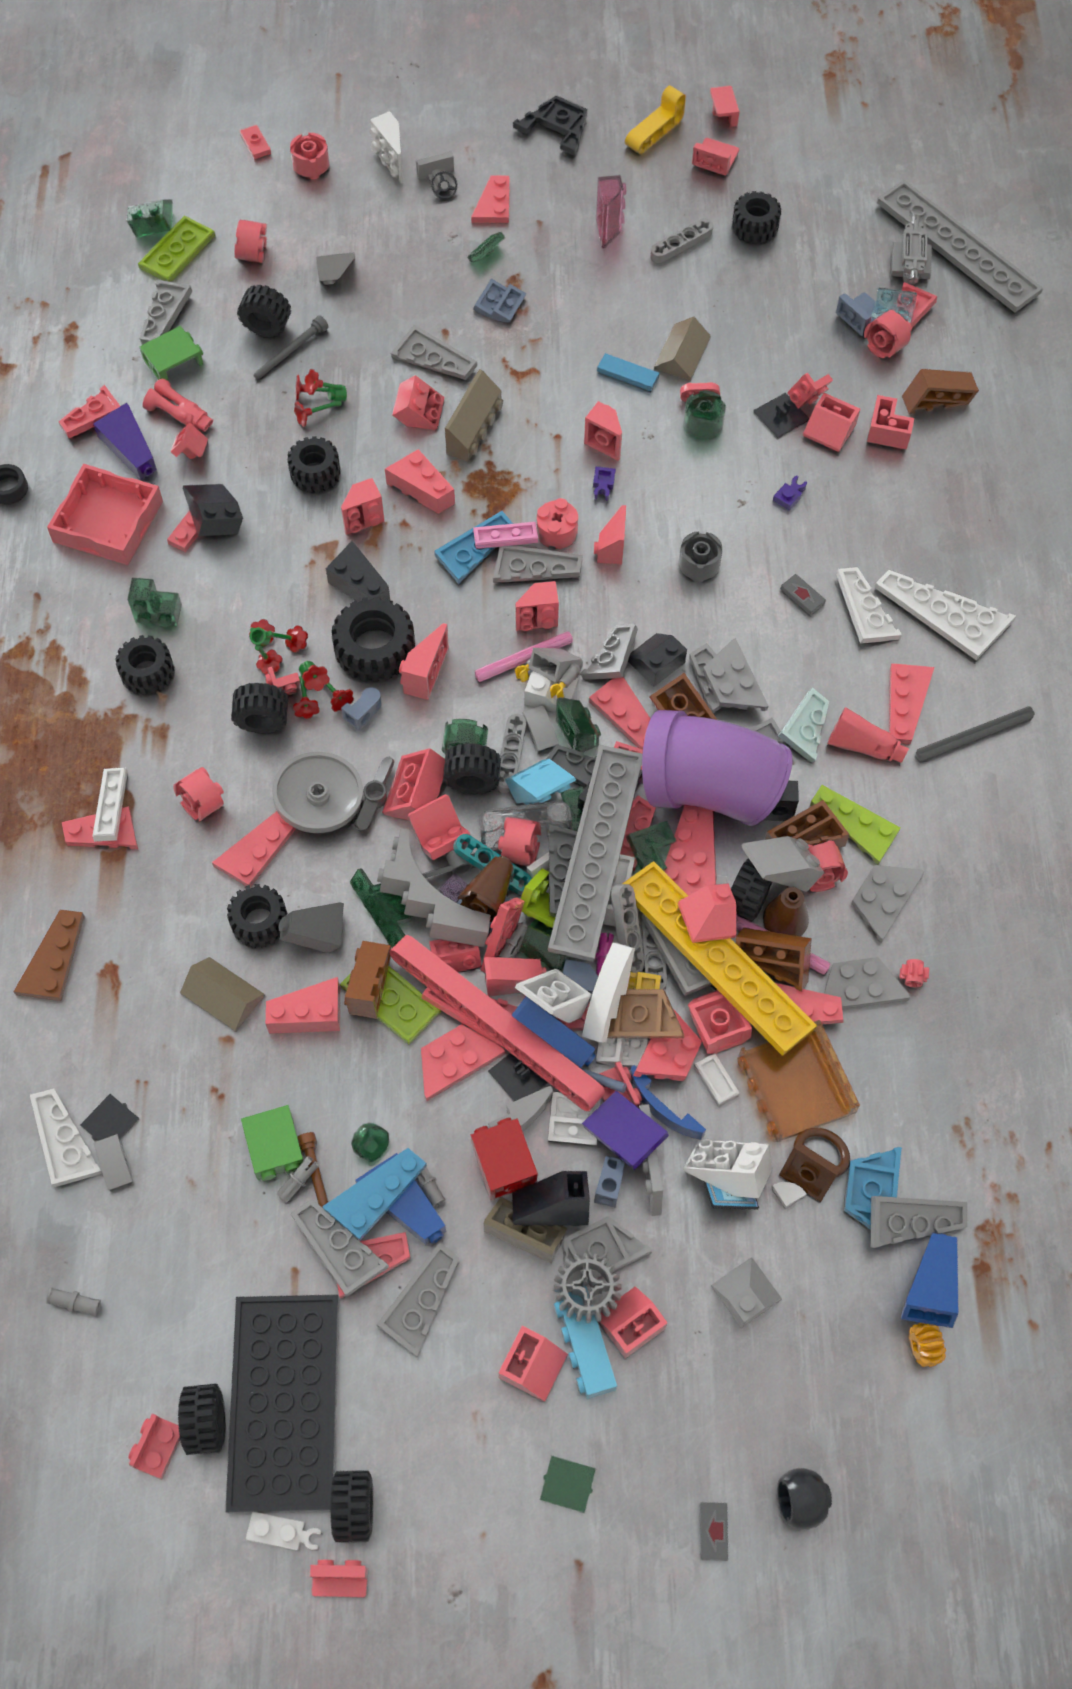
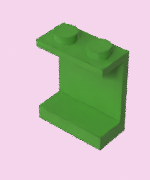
(170, 351)
(272, 1142)

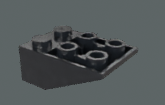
(553, 1201)

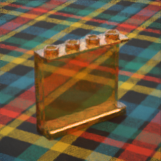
(801, 1086)

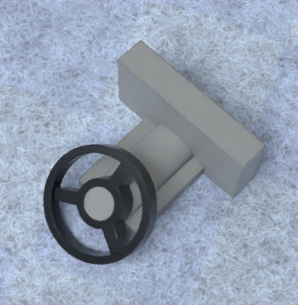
(437, 170)

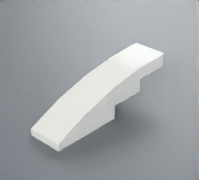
(607, 992)

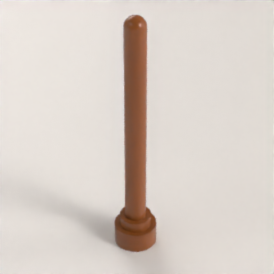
(307, 1144)

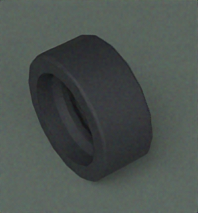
(19, 491)

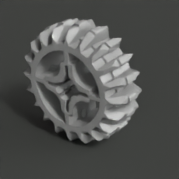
(576, 1289)

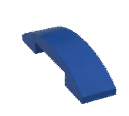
(687, 1126)

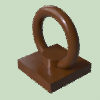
(810, 1169)

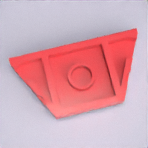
(503, 927)
(670, 1056)
(455, 1058)

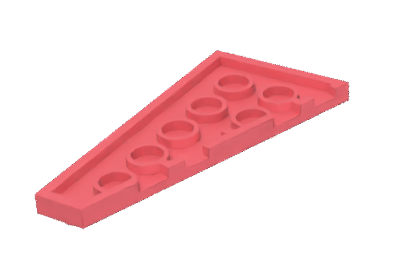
(693, 855)

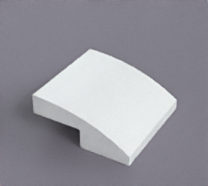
(625, 1050)
(567, 1121)

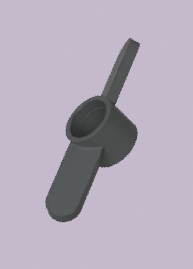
(371, 804)
(459, 865)

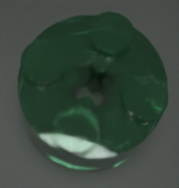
(704, 414)
(463, 732)

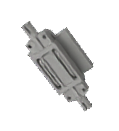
(913, 255)

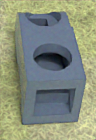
(363, 708)
(609, 1182)

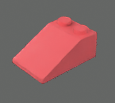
(424, 664)

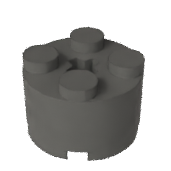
(700, 556)

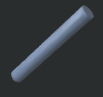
(606, 1081)

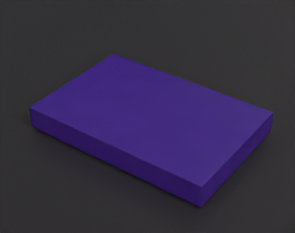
(625, 1129)

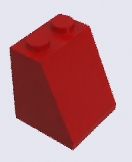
(503, 1158)

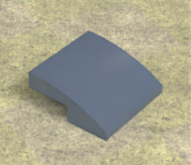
(499, 301)

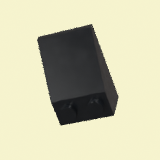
(213, 509)

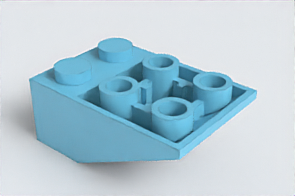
(538, 782)

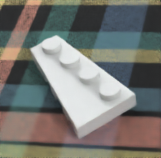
(865, 609)
(62, 1145)

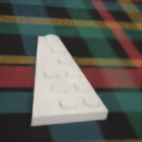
(949, 614)

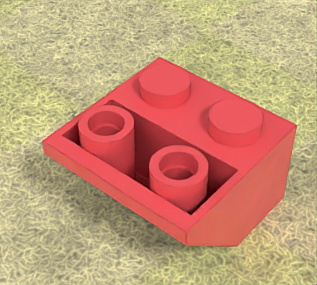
(418, 404)
(831, 422)
(362, 507)
(538, 607)
(632, 1322)
(532, 1364)

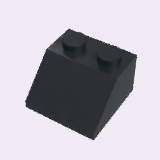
(658, 657)

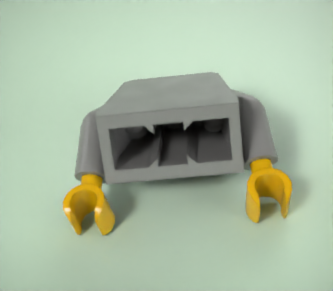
(553, 664)

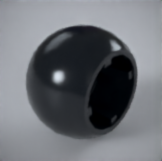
(803, 1498)

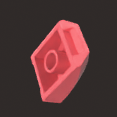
(718, 1022)

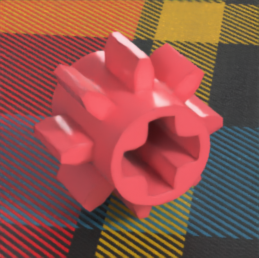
(914, 973)

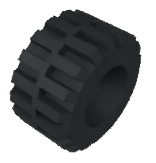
(756, 217)
(264, 311)
(314, 451)
(144, 650)
(259, 708)
(472, 768)
(749, 891)
(248, 901)
(201, 1419)
(351, 1506)

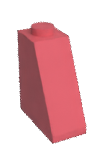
(505, 973)

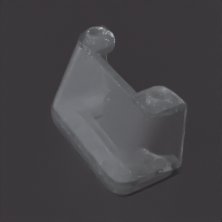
(492, 821)

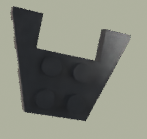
(560, 116)

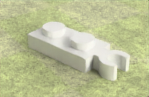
(280, 1532)

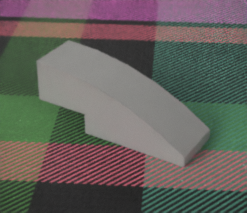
(527, 1108)

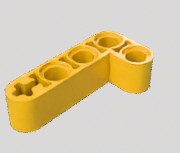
(658, 122)

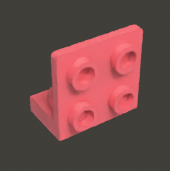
(714, 155)
(437, 827)

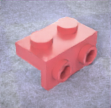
(807, 390)
(287, 683)
(339, 1580)

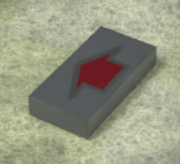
(803, 594)
(713, 1531)

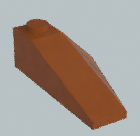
(681, 696)

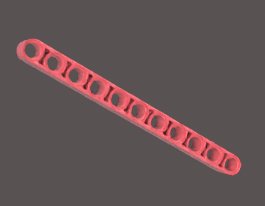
(497, 1023)

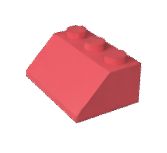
(414, 783)

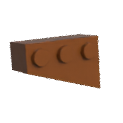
(939, 388)

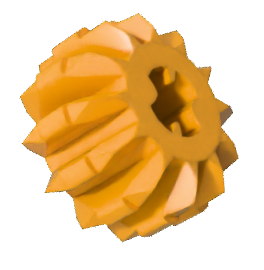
(927, 1344)

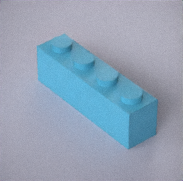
(587, 1352)

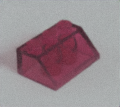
(609, 208)

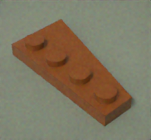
(52, 961)

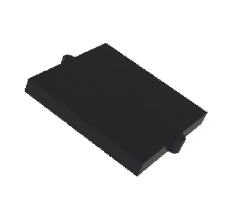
(109, 1119)

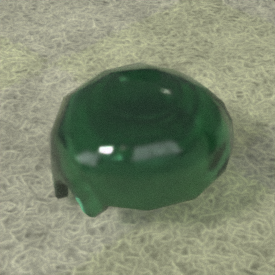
(370, 1141)

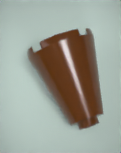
(489, 887)
(787, 913)

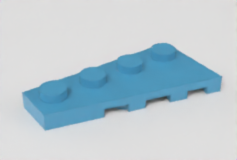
(461, 555)
(372, 1196)

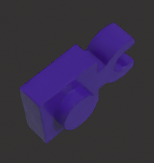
(603, 481)
(789, 495)

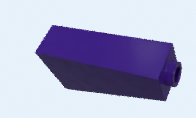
(124, 438)

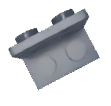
(856, 311)

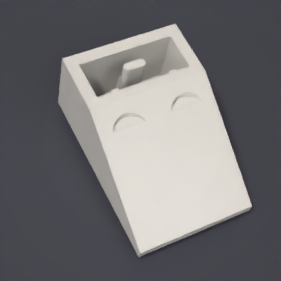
(387, 143)
(731, 1166)

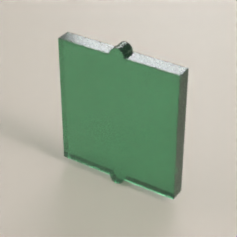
(567, 1484)

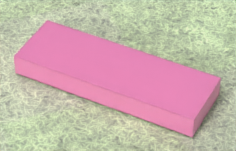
(505, 535)

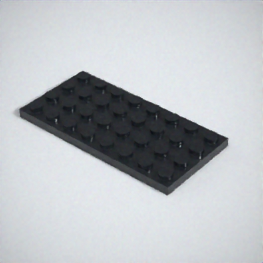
(283, 1404)

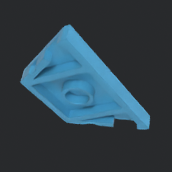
(871, 1177)

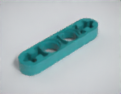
(474, 843)

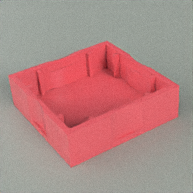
(105, 514)

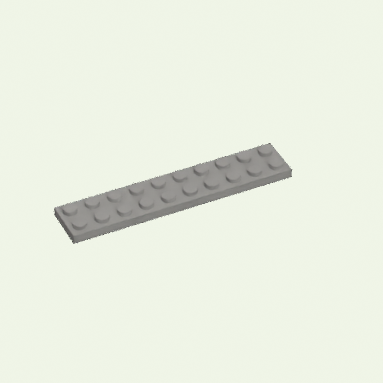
(961, 246)
(596, 853)

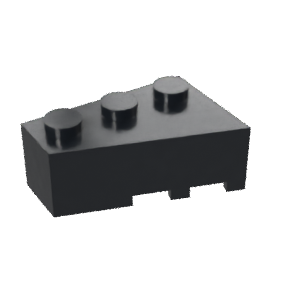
(356, 575)

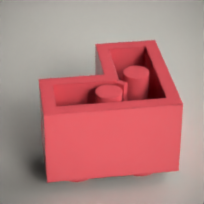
(887, 427)

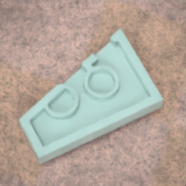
(805, 725)

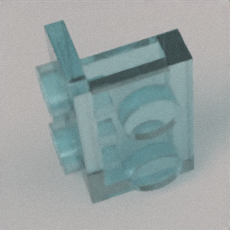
(898, 300)

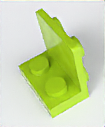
(537, 898)

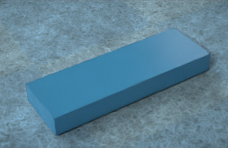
(628, 372)

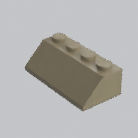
(473, 417)

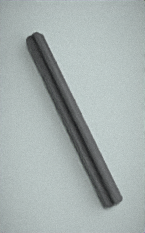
(975, 733)

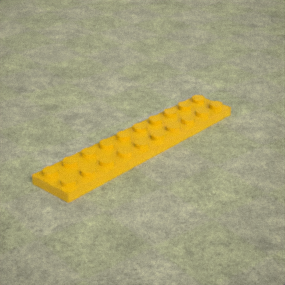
(722, 964)

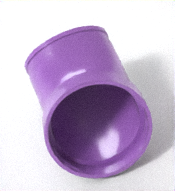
(713, 766)

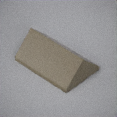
(683, 349)
(220, 992)
(535, 1239)

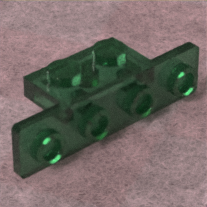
(383, 907)

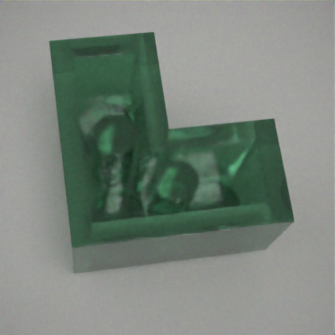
(152, 605)

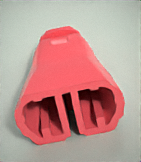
(861, 736)

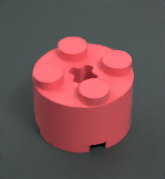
(309, 155)
(250, 241)
(887, 334)
(557, 524)
(199, 794)
(520, 840)
(831, 863)

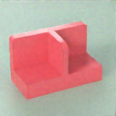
(725, 104)
(190, 442)

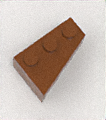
(813, 826)
(778, 954)
(368, 979)

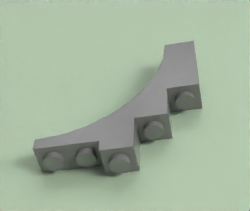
(444, 917)

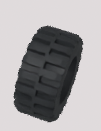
(368, 616)

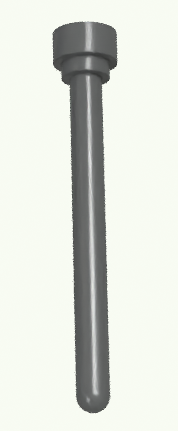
(318, 326)

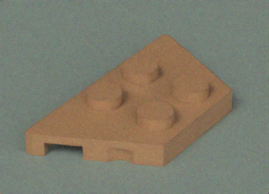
(645, 1015)

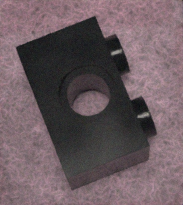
(787, 804)

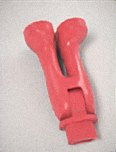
(185, 412)

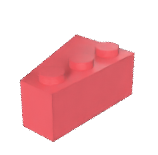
(422, 481)
(306, 1009)

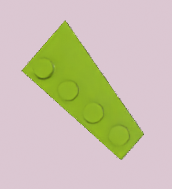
(865, 828)

